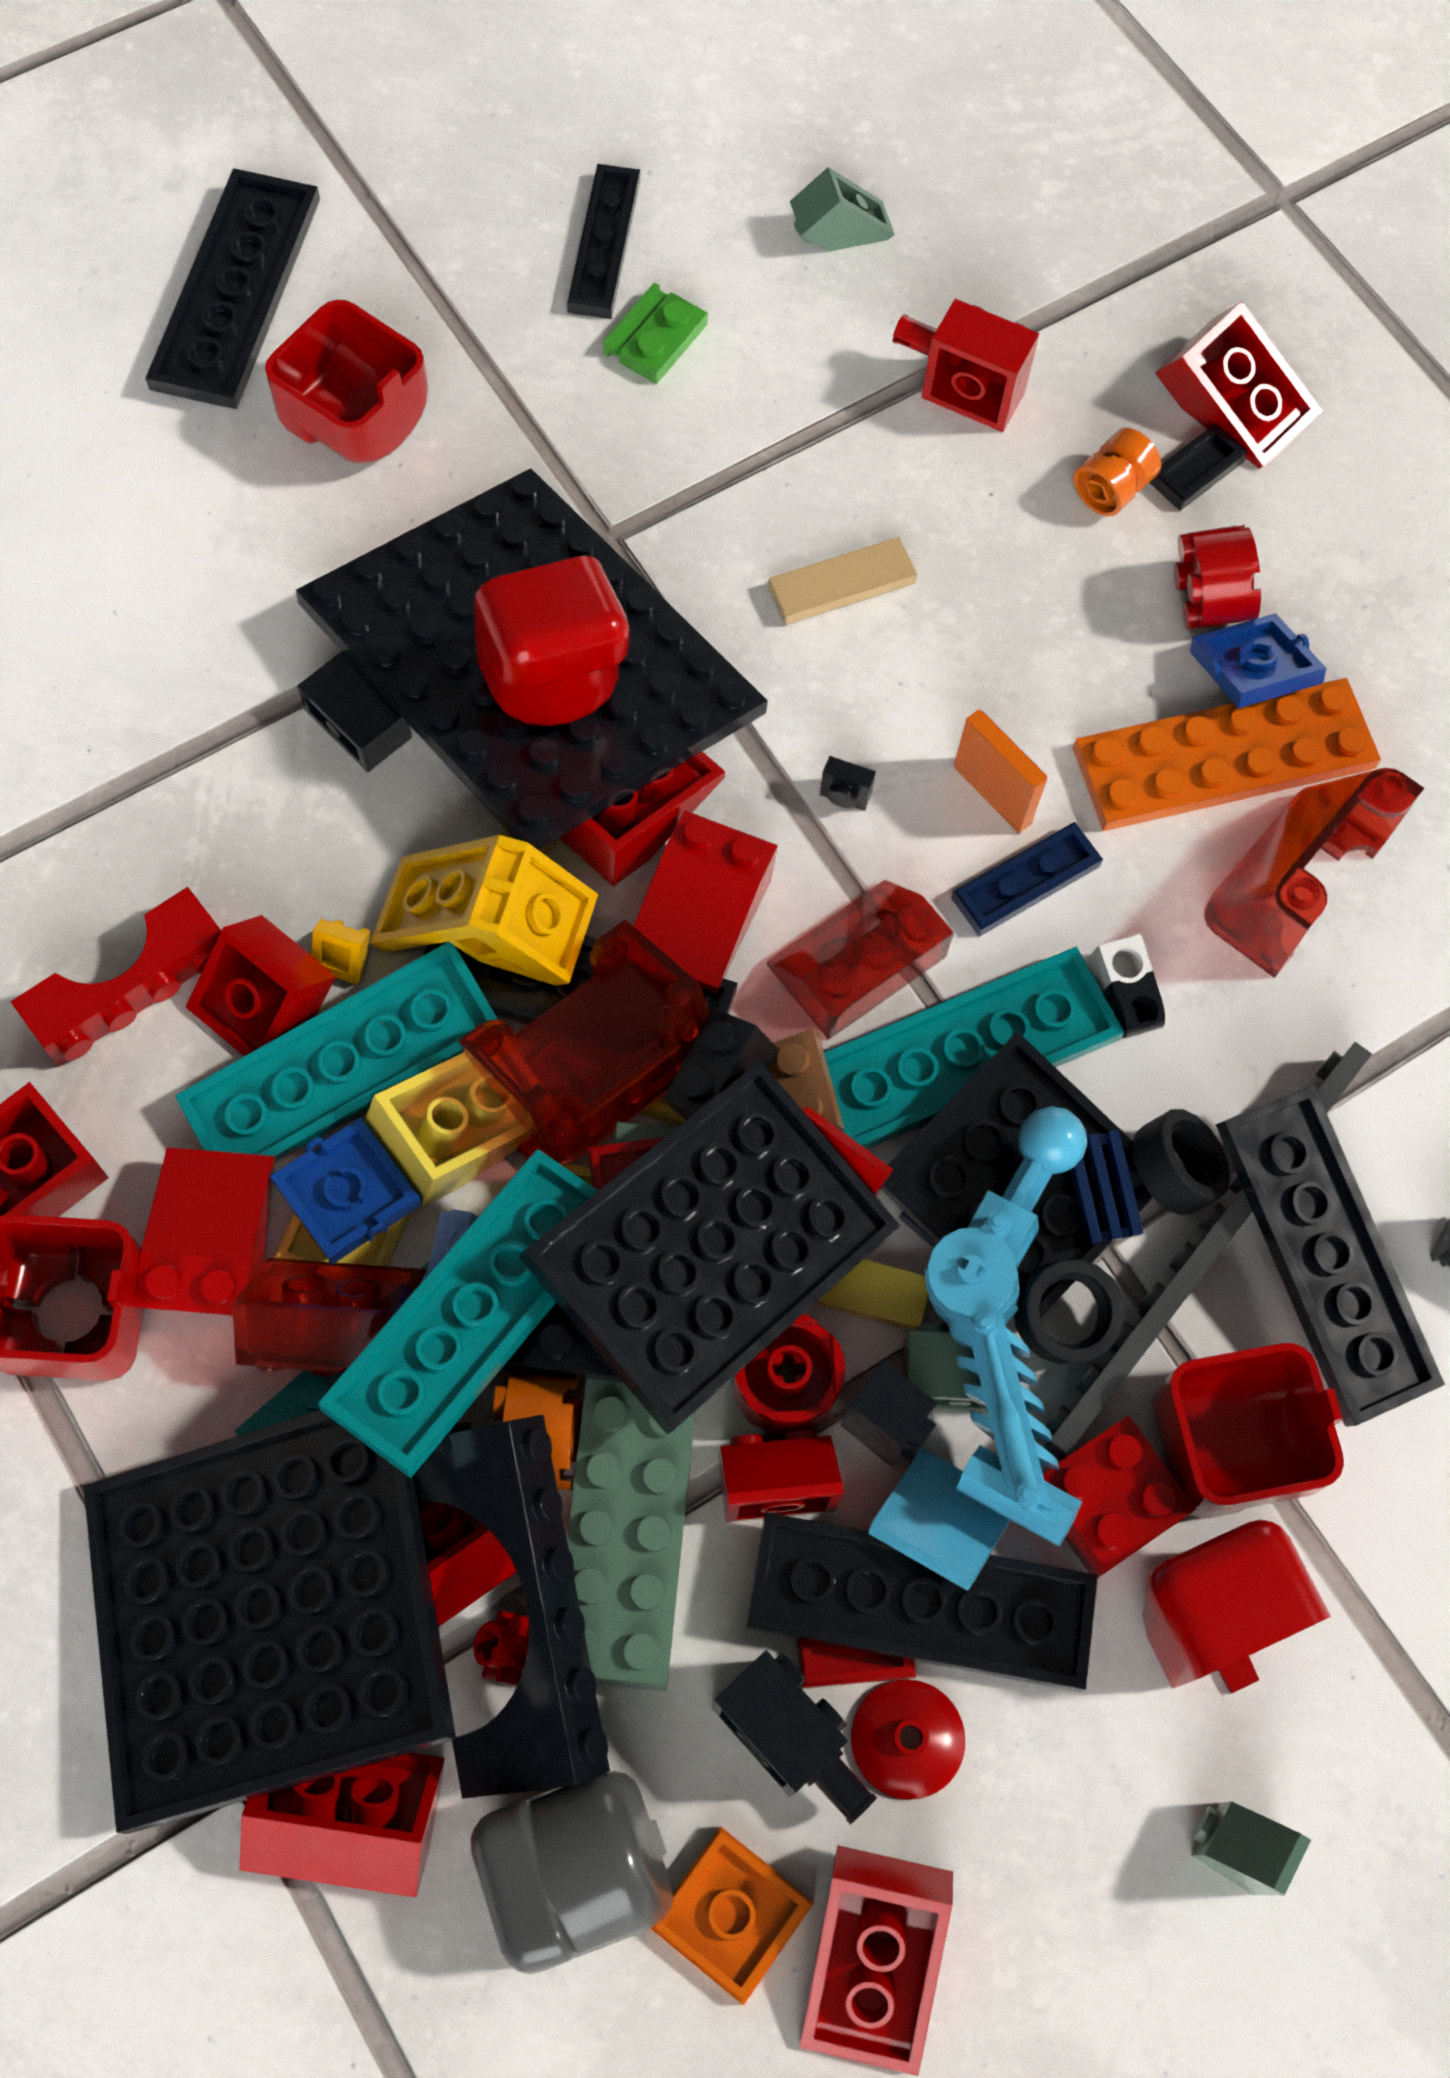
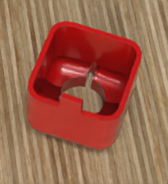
(43, 1254)

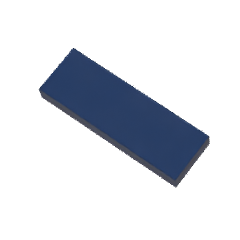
(1026, 879)

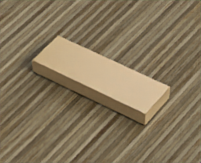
(842, 580)

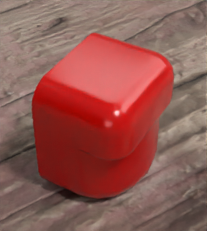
(348, 383)
(551, 640)
(1249, 1428)
(1227, 1603)

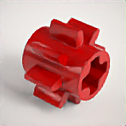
(503, 1648)

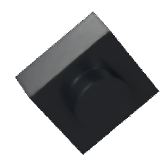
(847, 783)

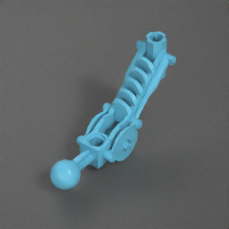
(977, 1293)

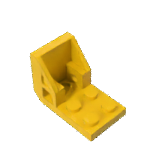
(492, 902)

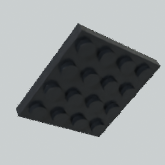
(975, 1149)

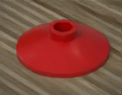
(877, 1743)

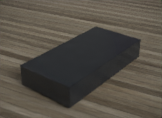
(1198, 467)

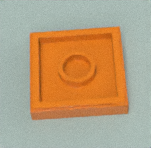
(999, 771)
(732, 1915)

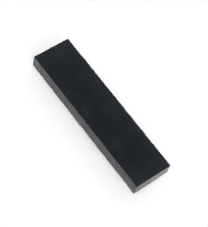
(604, 241)

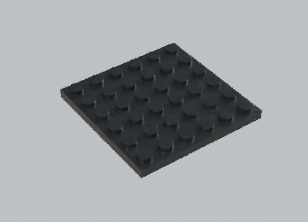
(260, 1620)

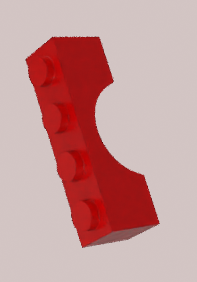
(74, 1014)

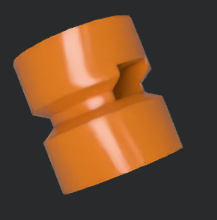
(1117, 471)

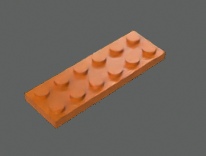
(1225, 754)

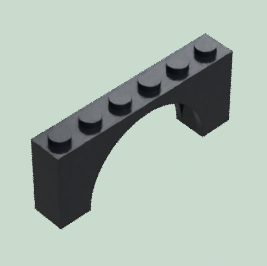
(552, 1721)

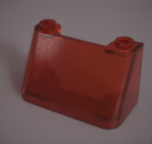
(1270, 896)
(598, 1049)

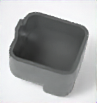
(571, 1871)

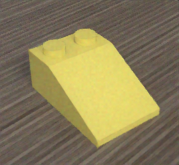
(444, 1127)

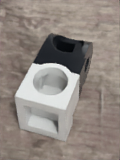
(1129, 984)

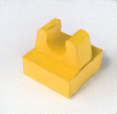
(341, 949)

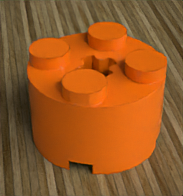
(548, 1396)

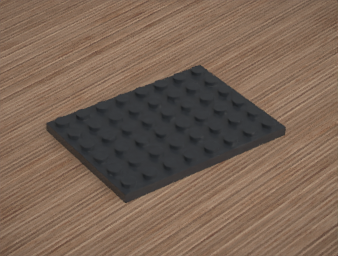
(411, 632)

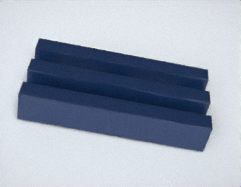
(1123, 1188)

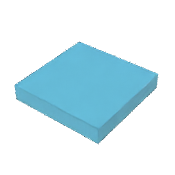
(937, 1522)

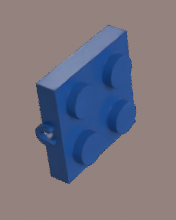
(1258, 660)
(345, 1190)

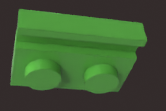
(655, 333)

